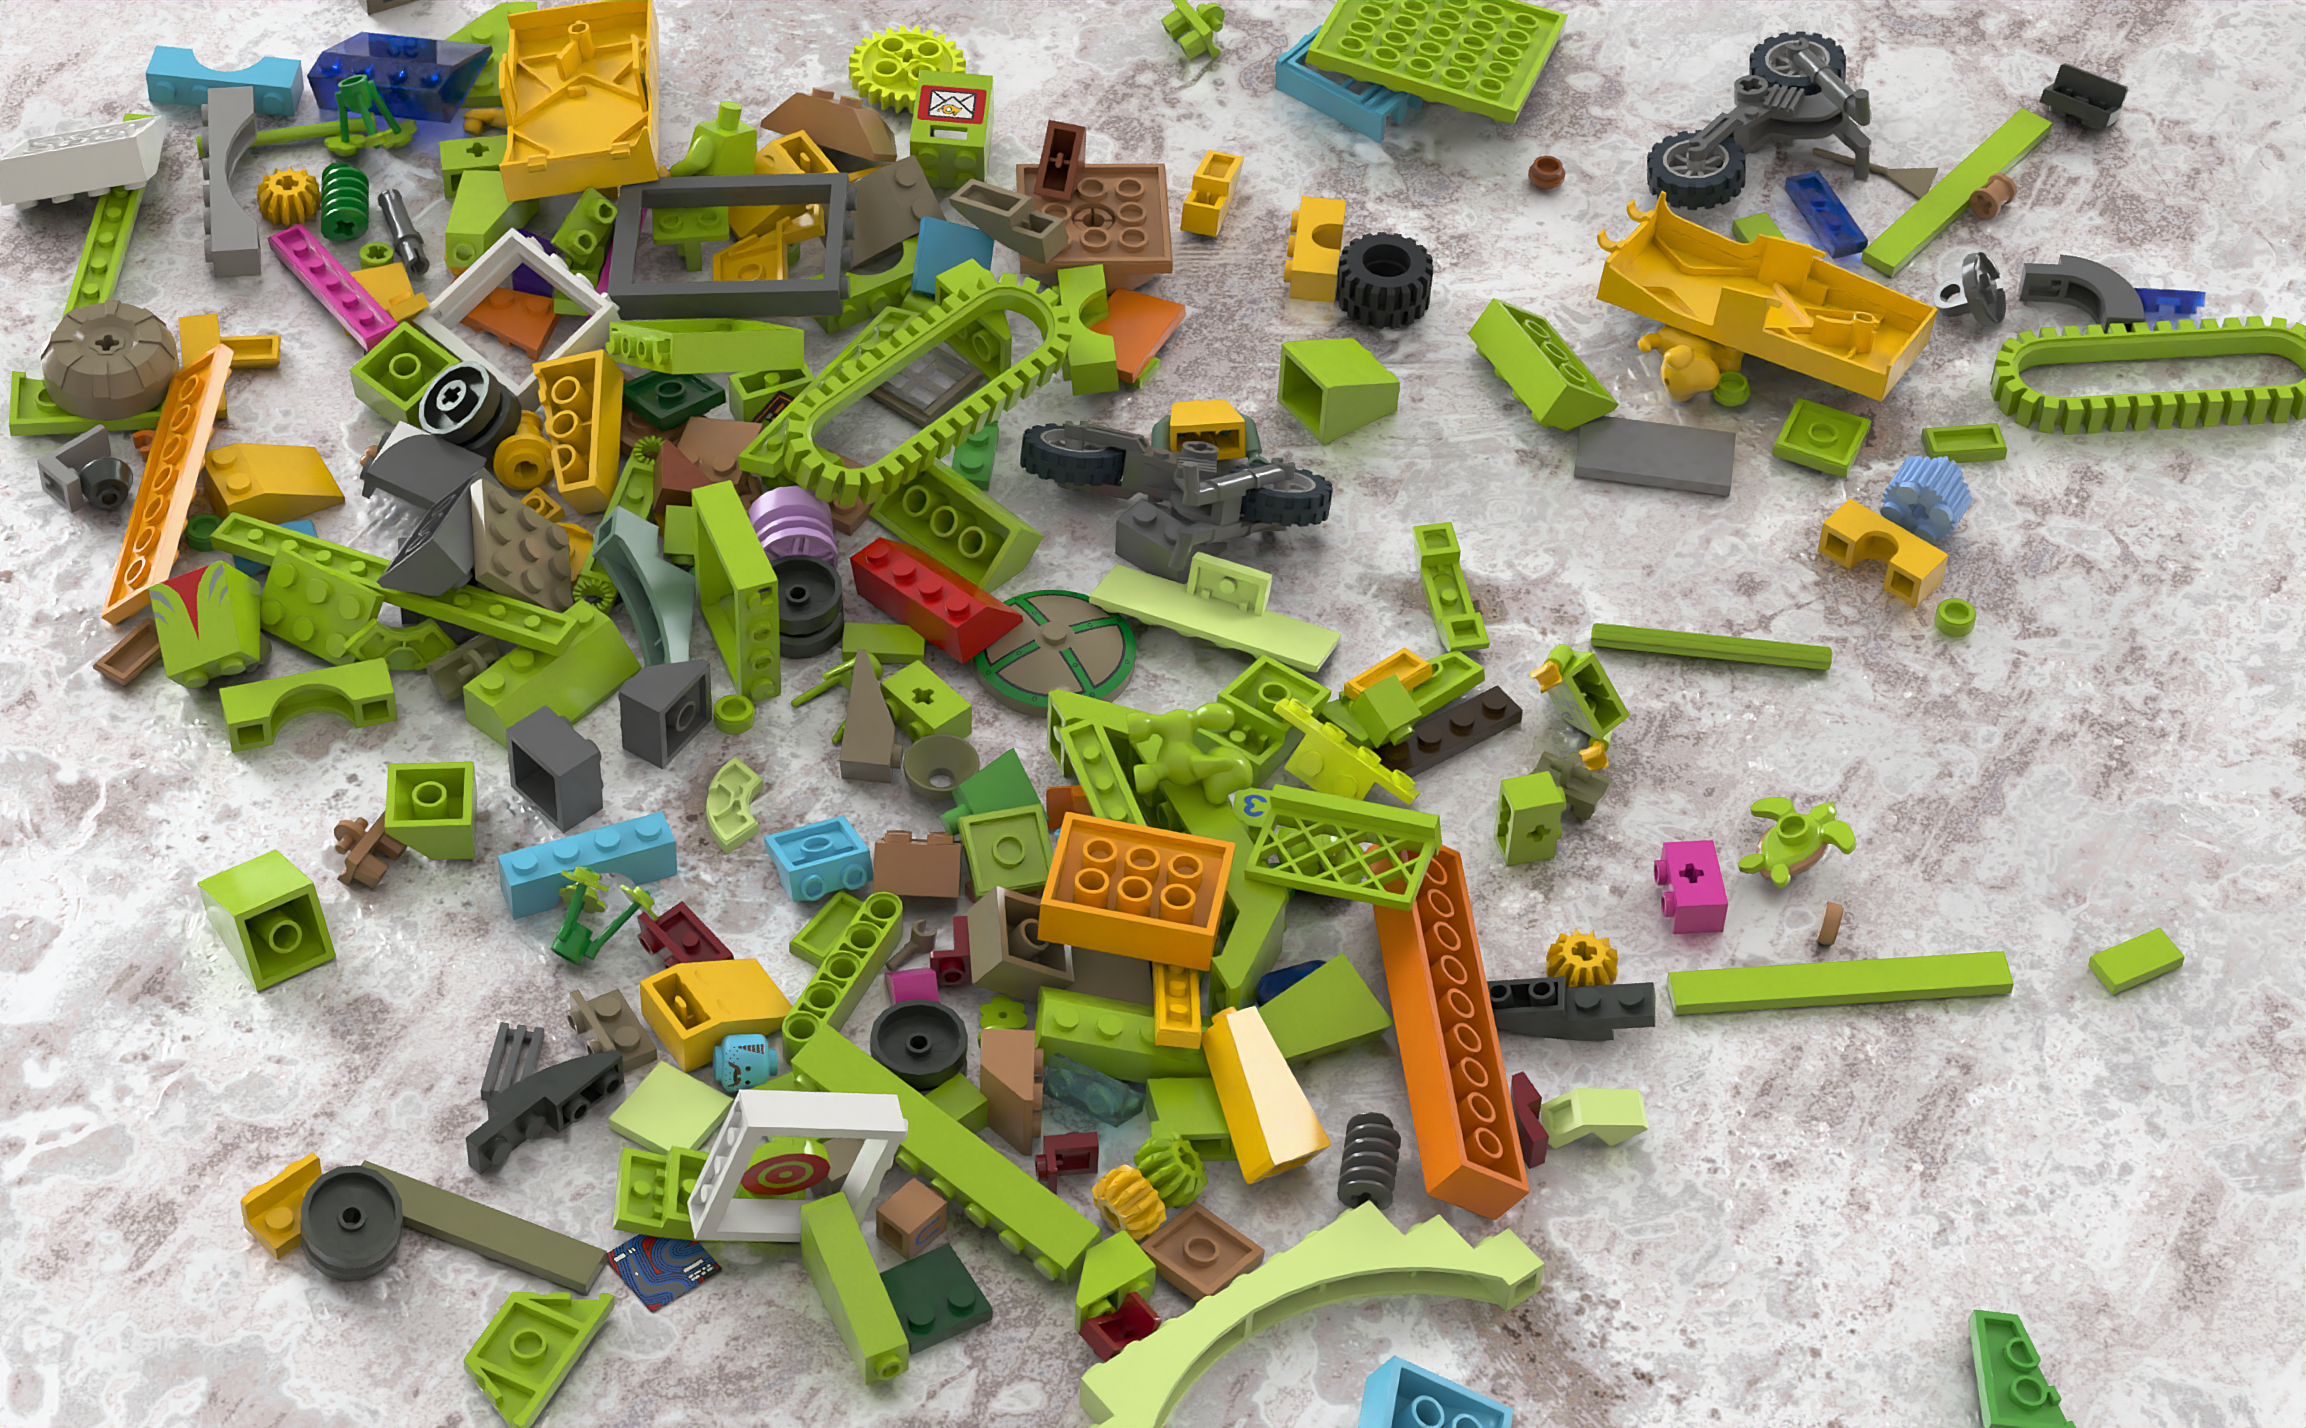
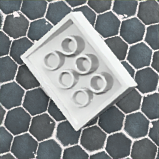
(81, 162)

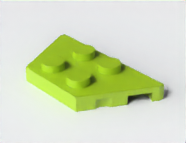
(532, 1350)

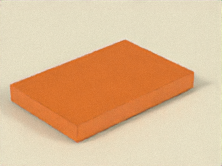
(1138, 329)

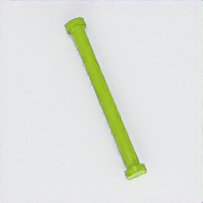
(299, 133)

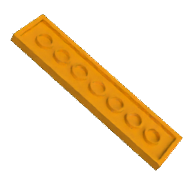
(168, 483)

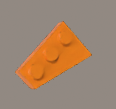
(516, 319)

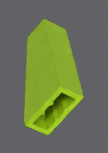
(482, 217)
(1324, 1013)
(852, 1288)

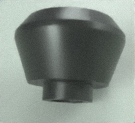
(106, 482)

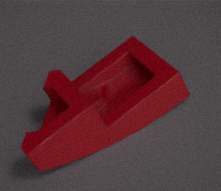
(1526, 1109)

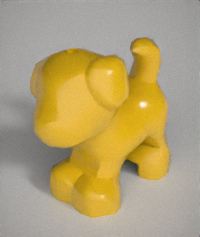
(1689, 361)

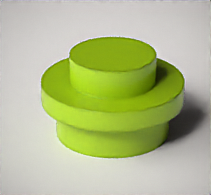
(1731, 389)

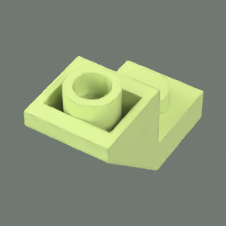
(1605, 1112)

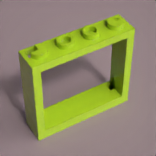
(706, 345)
(727, 581)

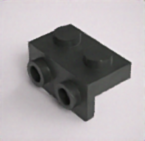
(2085, 96)

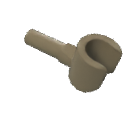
(918, 943)

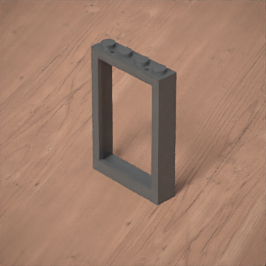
(734, 298)

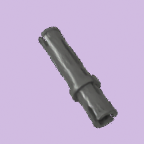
(406, 239)

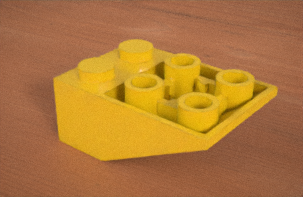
(785, 155)
(704, 1001)

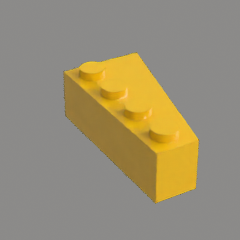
(584, 425)

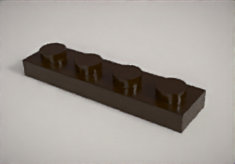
(1451, 733)

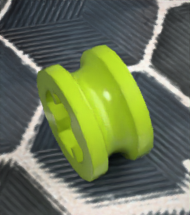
(374, 250)

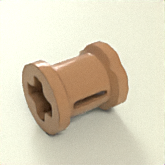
(1988, 200)

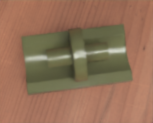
(462, 665)
(1581, 786)

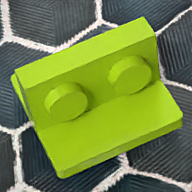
(688, 229)

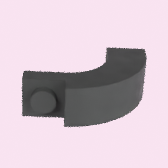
(2086, 286)

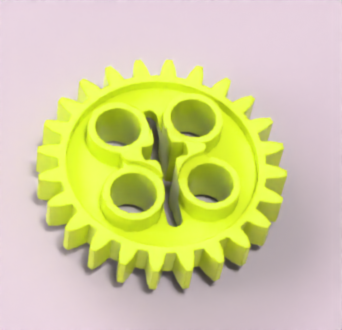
(890, 65)

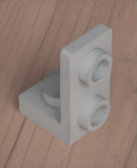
(62, 467)

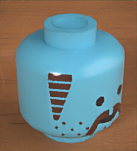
(743, 1061)

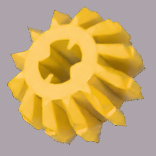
(289, 197)
(1582, 960)
(1129, 1202)

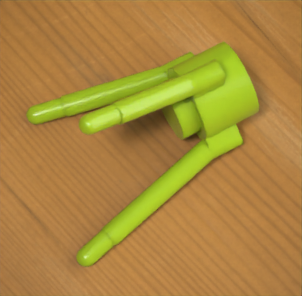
(839, 674)

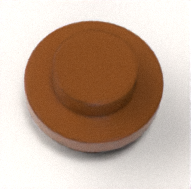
(1547, 172)

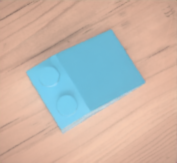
(1413, 1397)

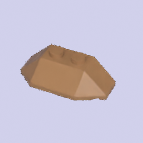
(835, 124)

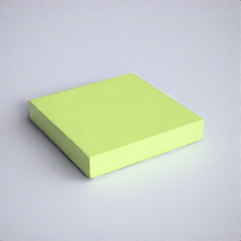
(670, 1111)

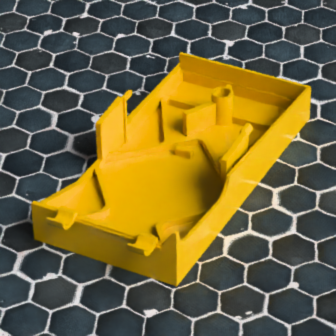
(580, 98)

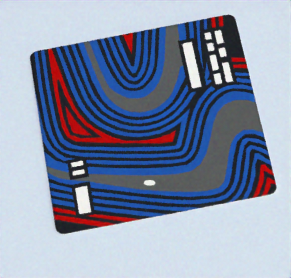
(661, 1267)

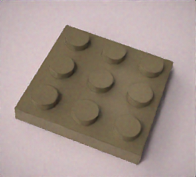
(519, 550)

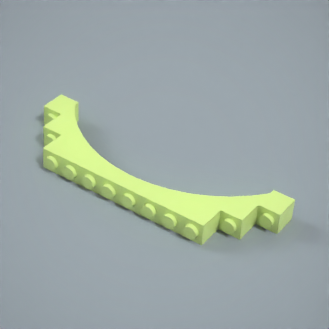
(1342, 1262)

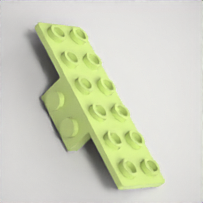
(1220, 605)

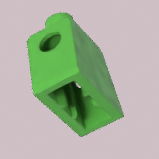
(994, 788)

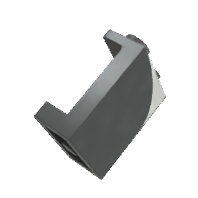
(418, 466)

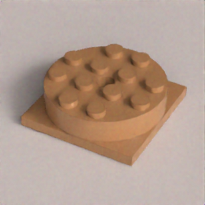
(1112, 220)

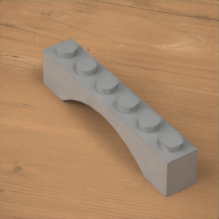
(233, 232)

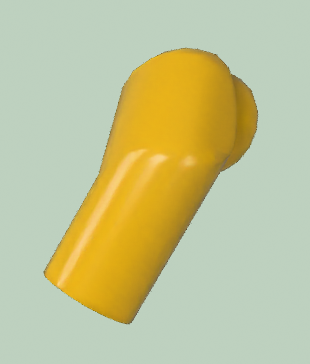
(486, 116)

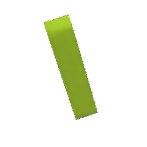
(845, 972)

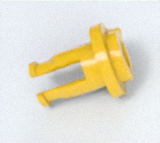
(525, 458)

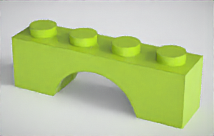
(874, 292)
(1090, 355)
(353, 691)

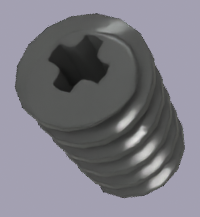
(1369, 1161)

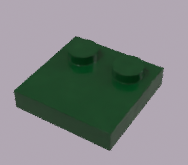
(671, 398)
(935, 1298)

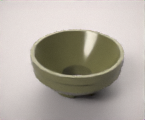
(939, 756)

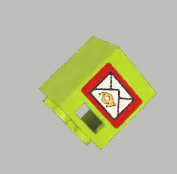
(952, 104)

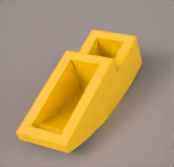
(1211, 193)

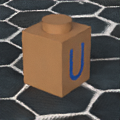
(911, 1218)

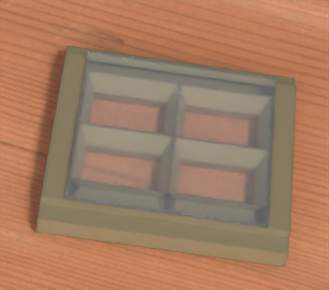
(928, 387)

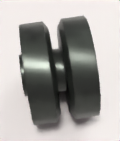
(470, 409)
(808, 605)
(920, 1043)
(347, 1197)

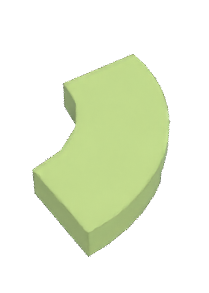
(730, 804)

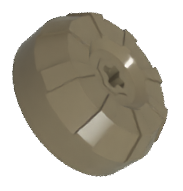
(109, 361)

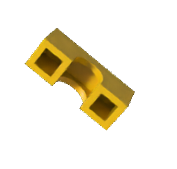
(1315, 249)
(1861, 534)

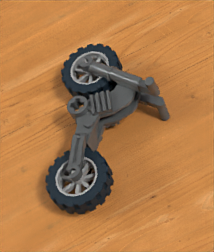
(1790, 94)
(1098, 457)

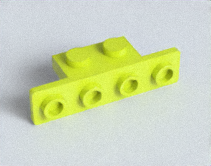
(1335, 765)

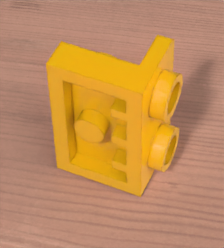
(274, 1209)

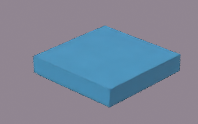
(945, 246)

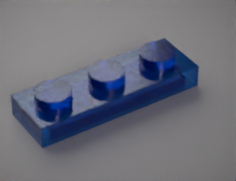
(1826, 214)

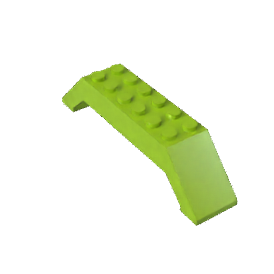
(1252, 909)

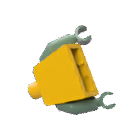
(1211, 423)

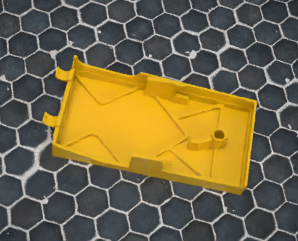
(1766, 300)

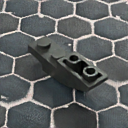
(1571, 1013)
(550, 1097)

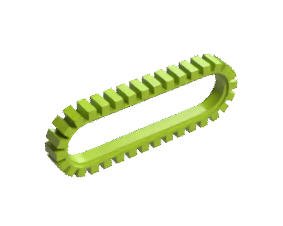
(2147, 344)
(903, 350)

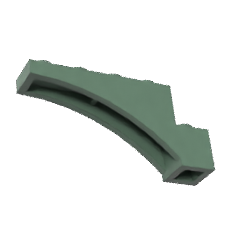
(652, 589)

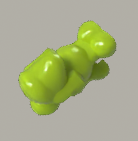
(1180, 761)

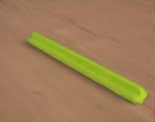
(1711, 646)

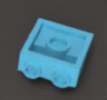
(820, 859)

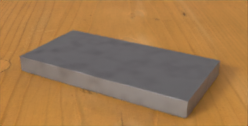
(1656, 455)

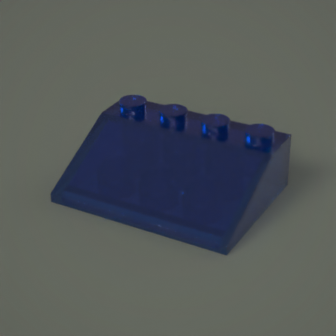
(411, 74)

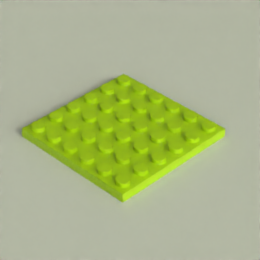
(1445, 51)

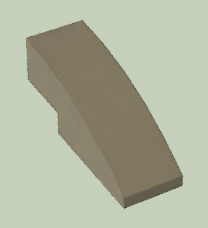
(1011, 220)

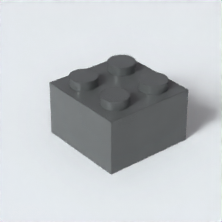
(555, 768)

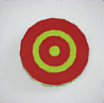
(786, 1167)

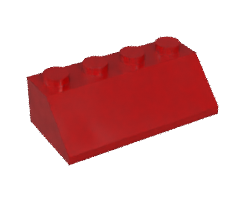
(931, 598)

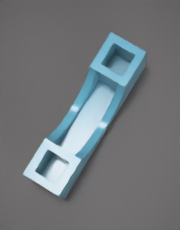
(180, 79)
(635, 848)

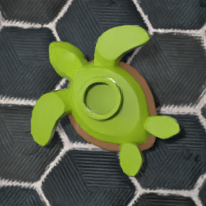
(1795, 840)

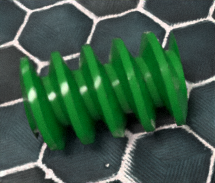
(344, 202)

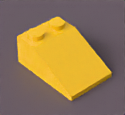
(268, 481)

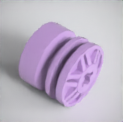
(794, 524)

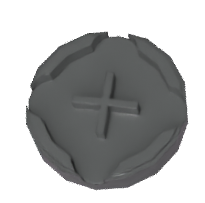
(1976, 290)

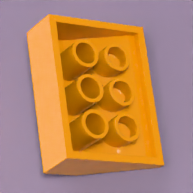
(1136, 891)

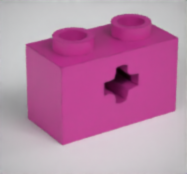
(1691, 887)

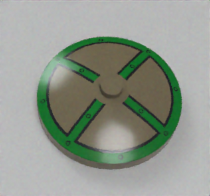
(1057, 646)

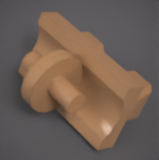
(361, 861)

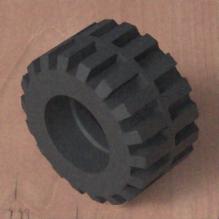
(1384, 280)

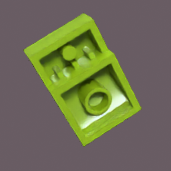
(1257, 729)

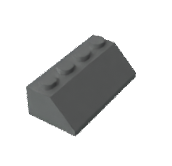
(439, 547)

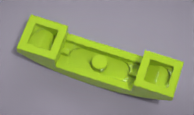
(1446, 588)

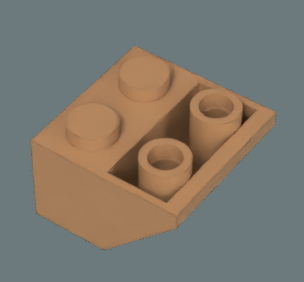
(918, 865)
(1010, 1086)

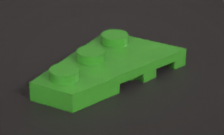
(2009, 1375)

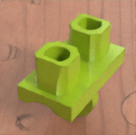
(1198, 24)
(585, 226)

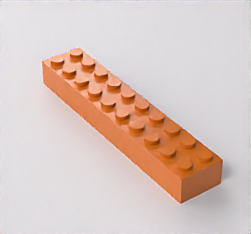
(1450, 1041)

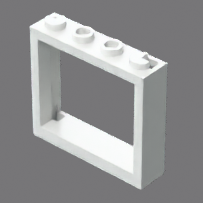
(485, 276)
(791, 1114)

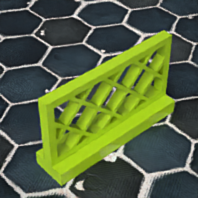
(1100, 772)
(1352, 823)

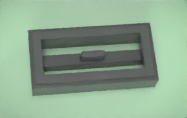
(517, 1037)

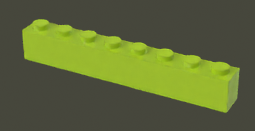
(957, 1161)

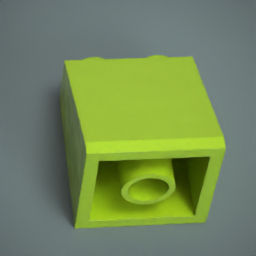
(268, 918)

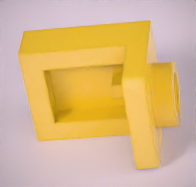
(407, 307)

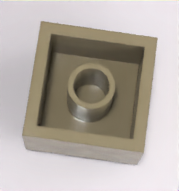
(1007, 950)

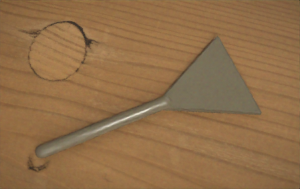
(1912, 180)

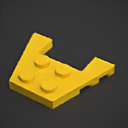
(767, 256)

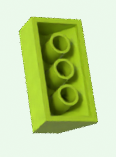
(1539, 367)
(959, 526)
(569, 684)
(1112, 1037)

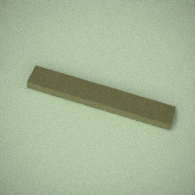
(496, 1233)

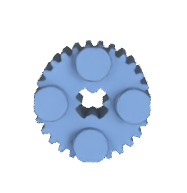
(1927, 497)

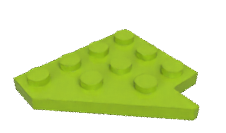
(493, 30)

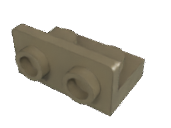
(609, 1026)

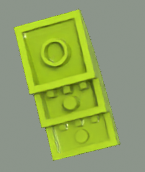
(656, 1190)

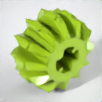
(1171, 1168)

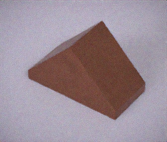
(1061, 160)
(674, 478)

